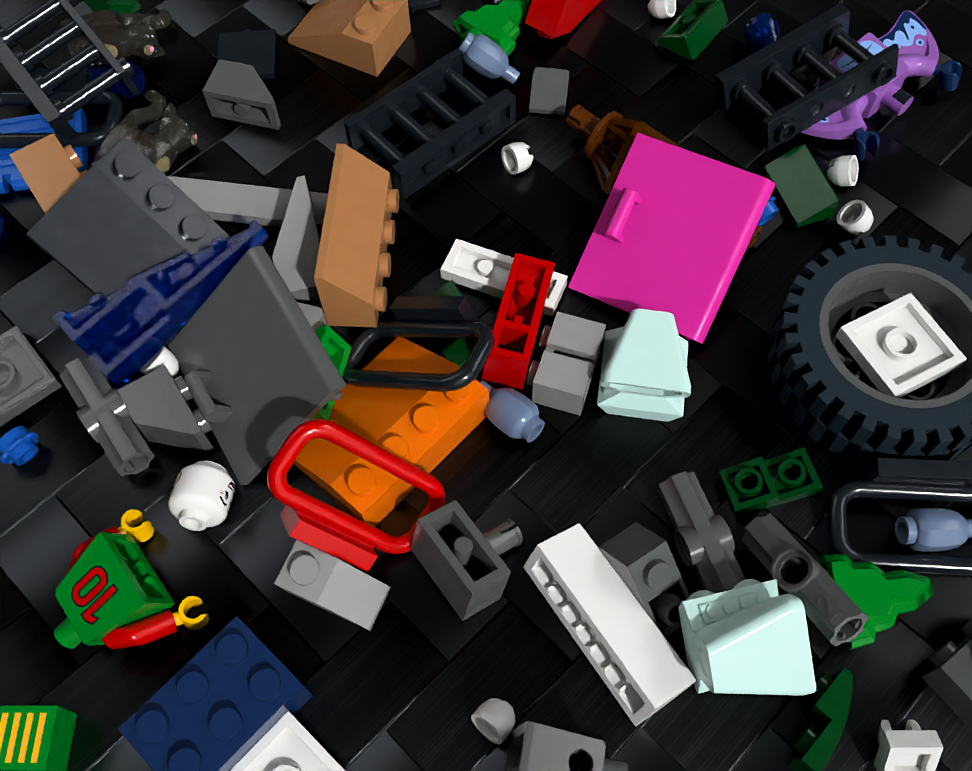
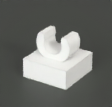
(907, 748)

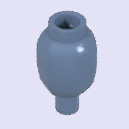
(487, 58)
(513, 413)
(933, 529)

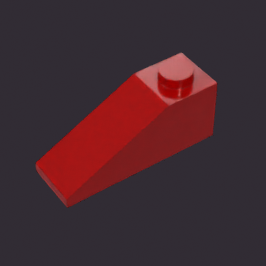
(558, 17)
(518, 321)

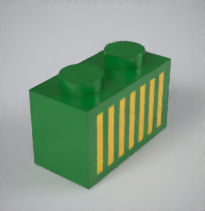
(35, 738)

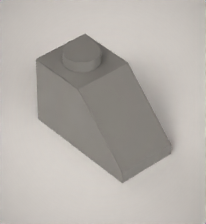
(332, 585)

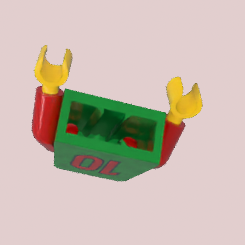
(115, 593)

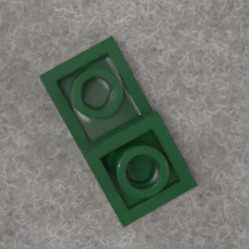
(770, 482)
(829, 714)

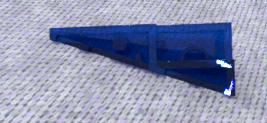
(138, 320)

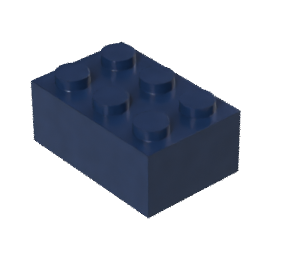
(215, 705)

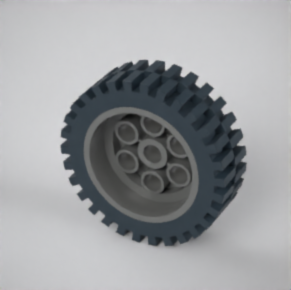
(835, 389)

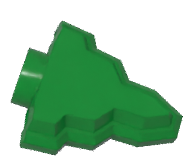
(494, 21)
(877, 593)

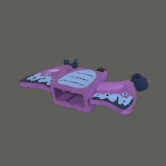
(916, 57)

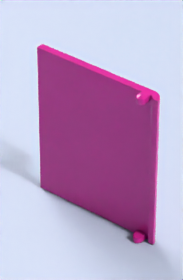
(672, 234)

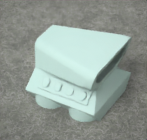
(645, 368)
(748, 641)

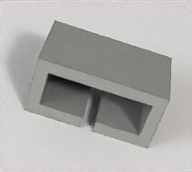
(566, 363)

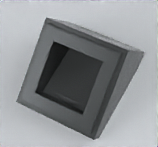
(549, 91)

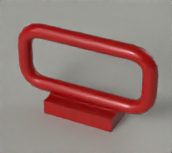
(329, 527)

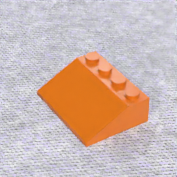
(407, 423)

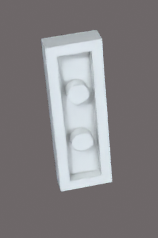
(489, 272)

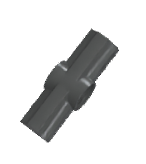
(106, 417)
(699, 535)
(822, 597)

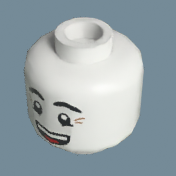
(201, 495)

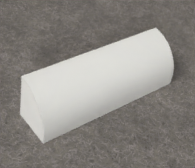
(608, 623)

